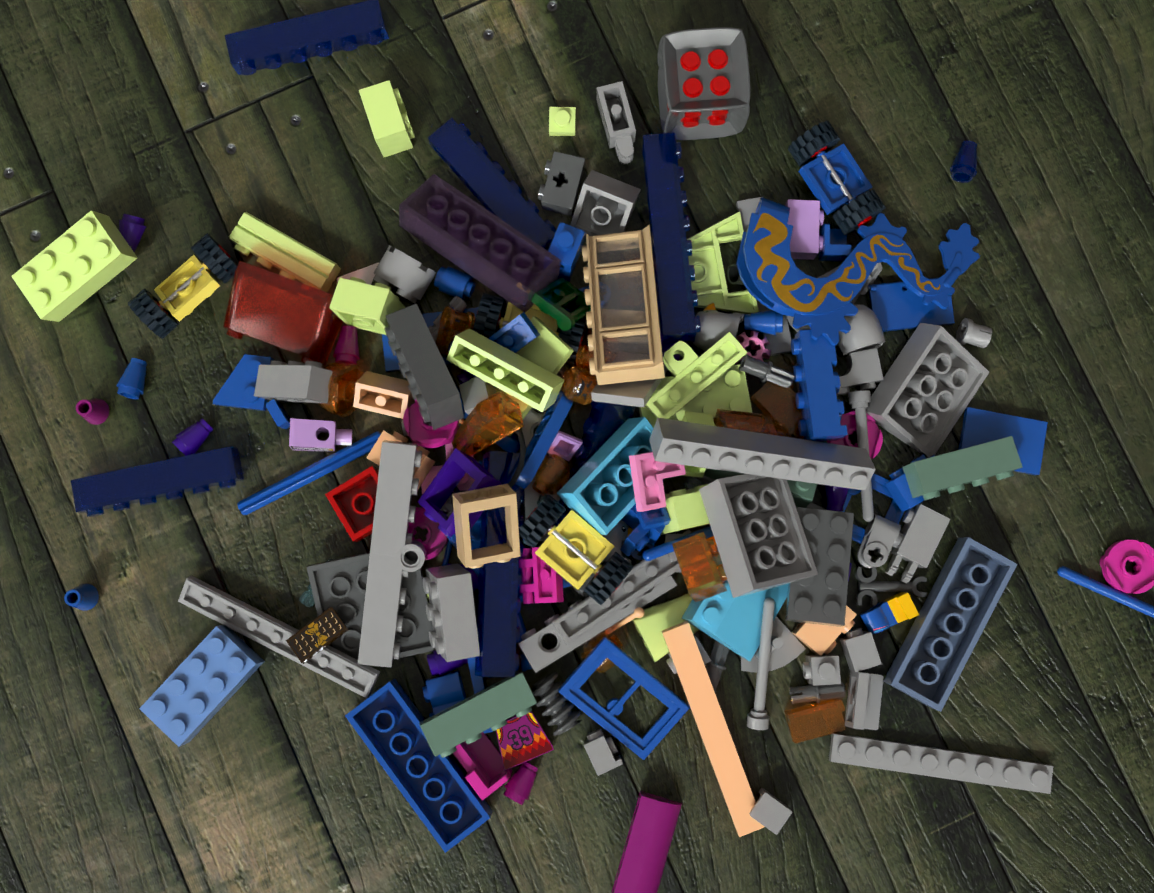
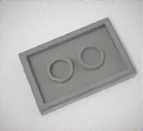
(627, 393)

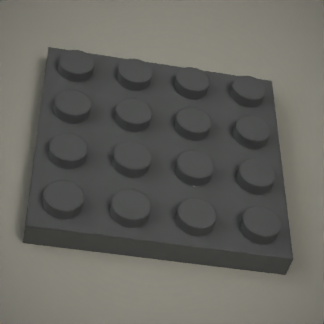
(343, 586)

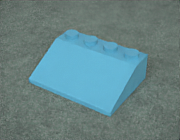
(734, 620)

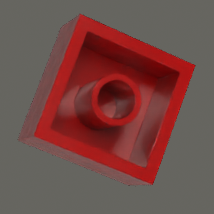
(355, 503)

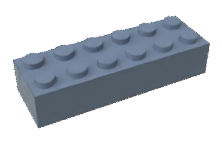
(950, 623)

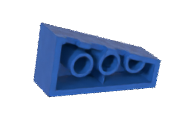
(817, 388)

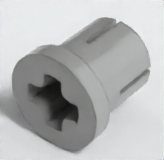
(973, 333)

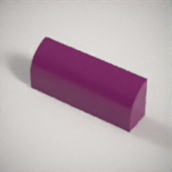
(647, 844)

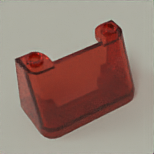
(281, 313)

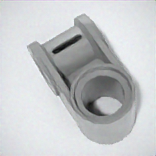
(880, 537)

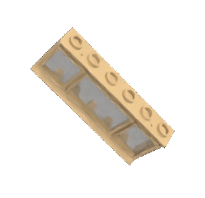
(622, 307)

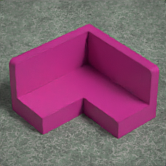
(483, 765)

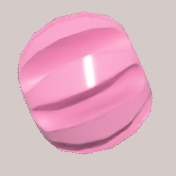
(755, 344)

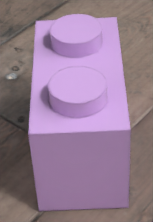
(805, 218)

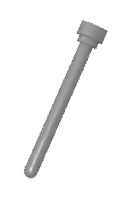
(860, 402)
(758, 717)

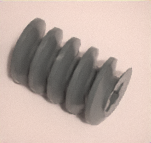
(555, 704)

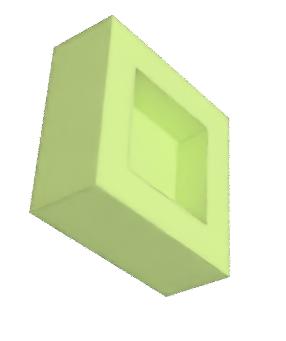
(562, 121)

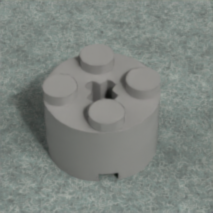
(405, 273)

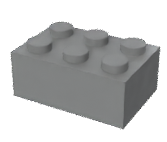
(451, 612)

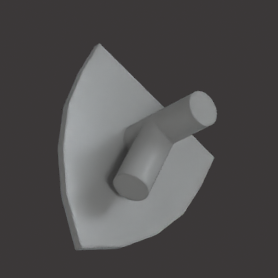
(783, 650)

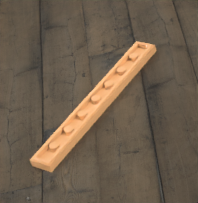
(712, 726)

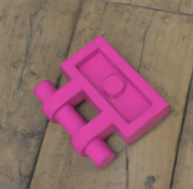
(547, 582)

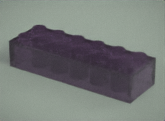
(478, 242)

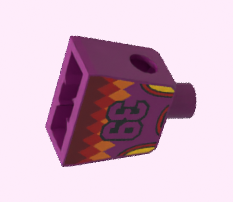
(522, 740)

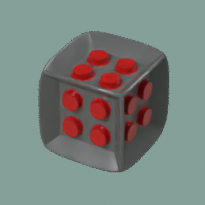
(703, 83)

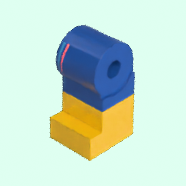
(889, 613)

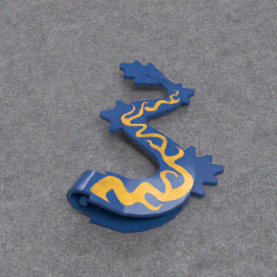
(823, 302)

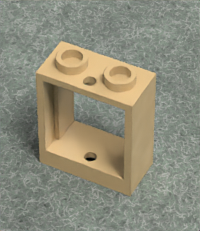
(482, 500)

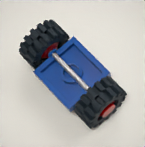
(835, 178)

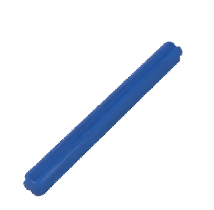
(308, 474)

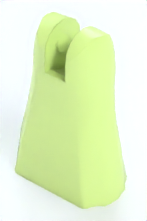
(658, 619)

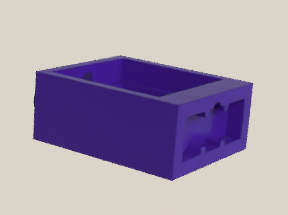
(444, 483)

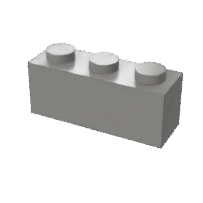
(293, 382)

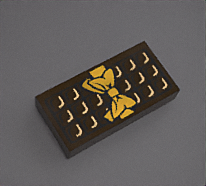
(317, 635)

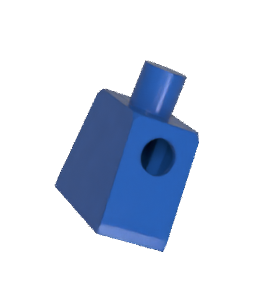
(568, 248)

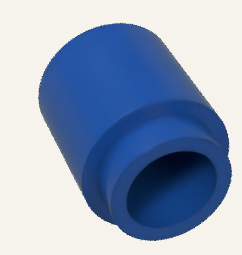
(454, 282)

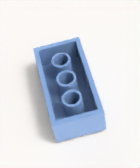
(201, 685)

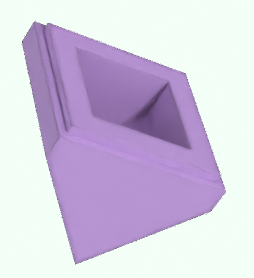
(565, 445)

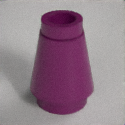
(347, 346)
(93, 410)
(521, 783)

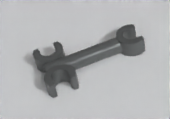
(868, 586)

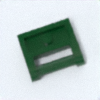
(556, 298)

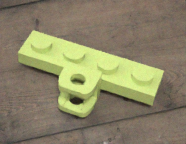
(693, 373)

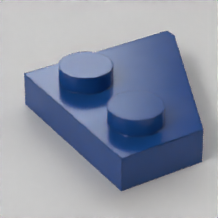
(240, 386)

